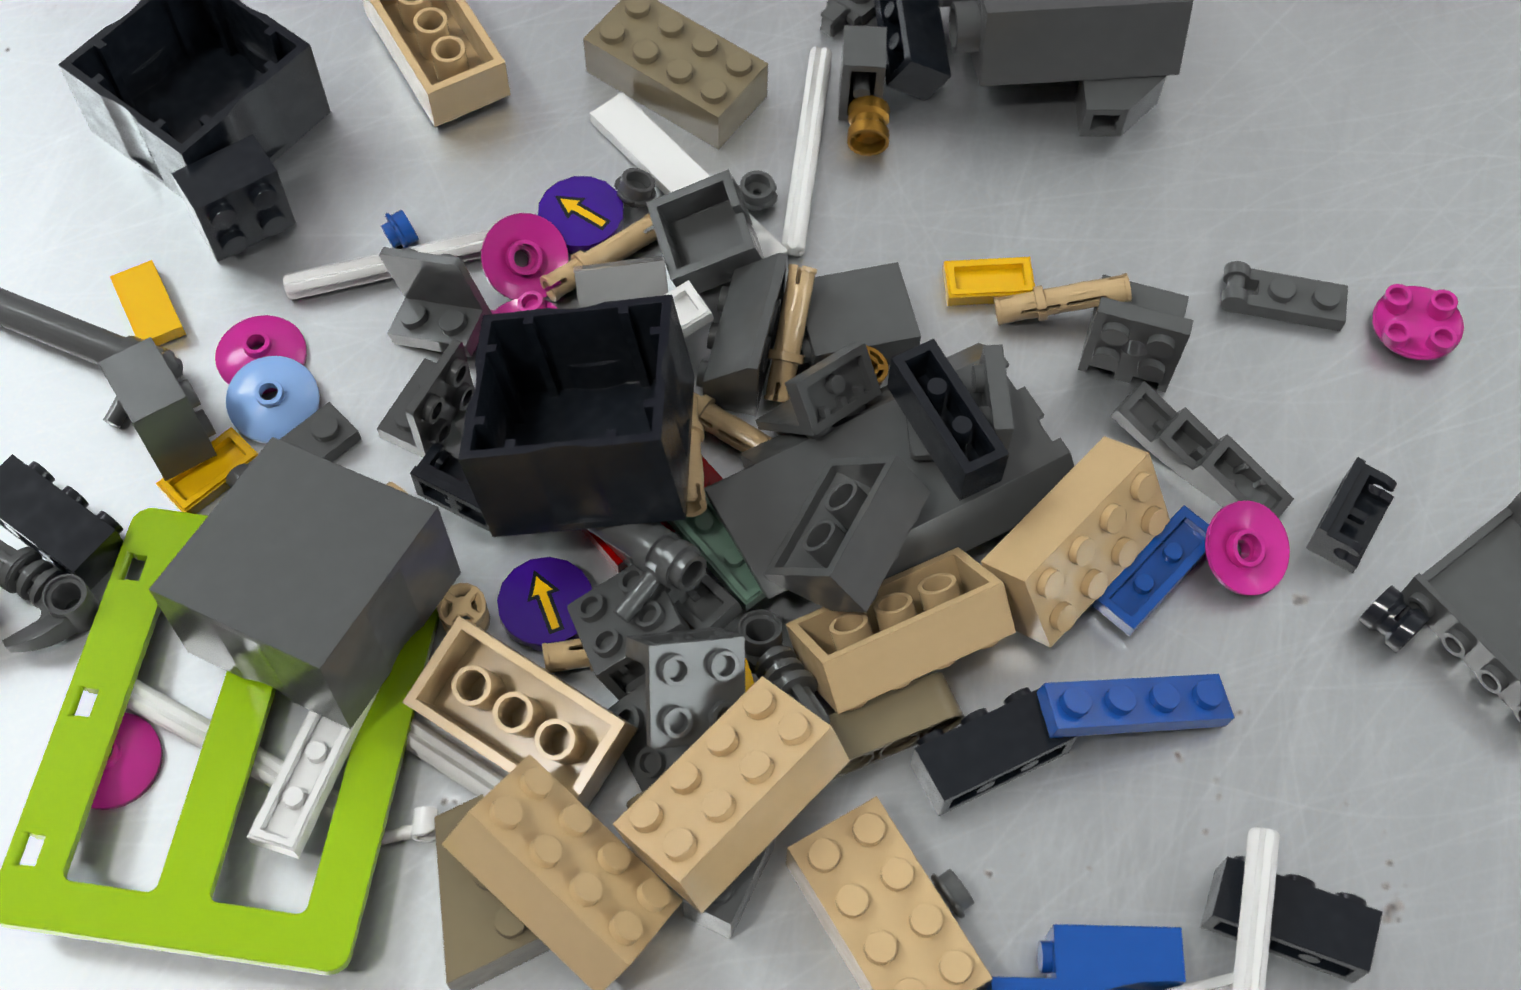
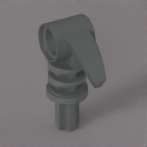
(50, 591)
(777, 662)

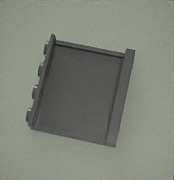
(1477, 603)

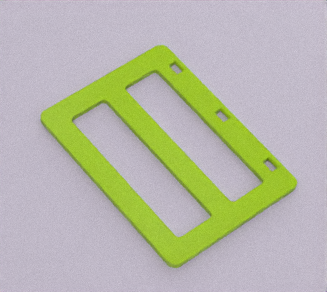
(181, 908)

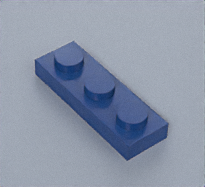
(1154, 572)

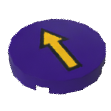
(583, 211)
(536, 601)

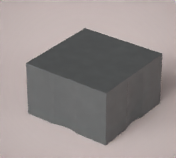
(309, 580)

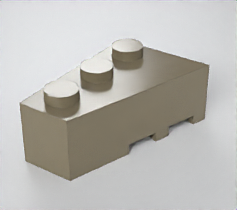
(477, 928)

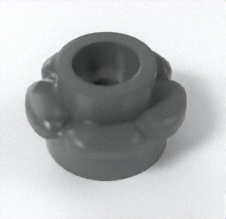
(760, 183)
(635, 187)
(953, 892)

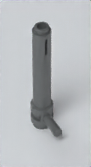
(67, 335)
(657, 554)

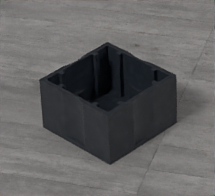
(193, 80)
(580, 418)

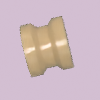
(464, 601)

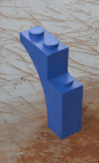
(1105, 959)

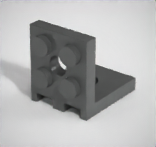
(1138, 336)

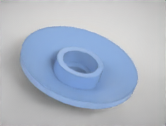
(263, 419)

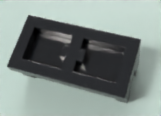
(445, 484)
(1352, 516)

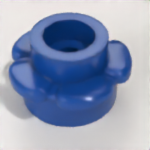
(399, 230)

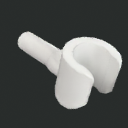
(421, 829)

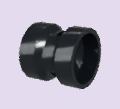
(1394, 618)

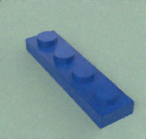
(1134, 705)

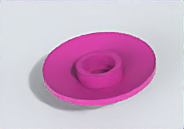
(524, 233)
(273, 332)
(1262, 546)
(131, 766)

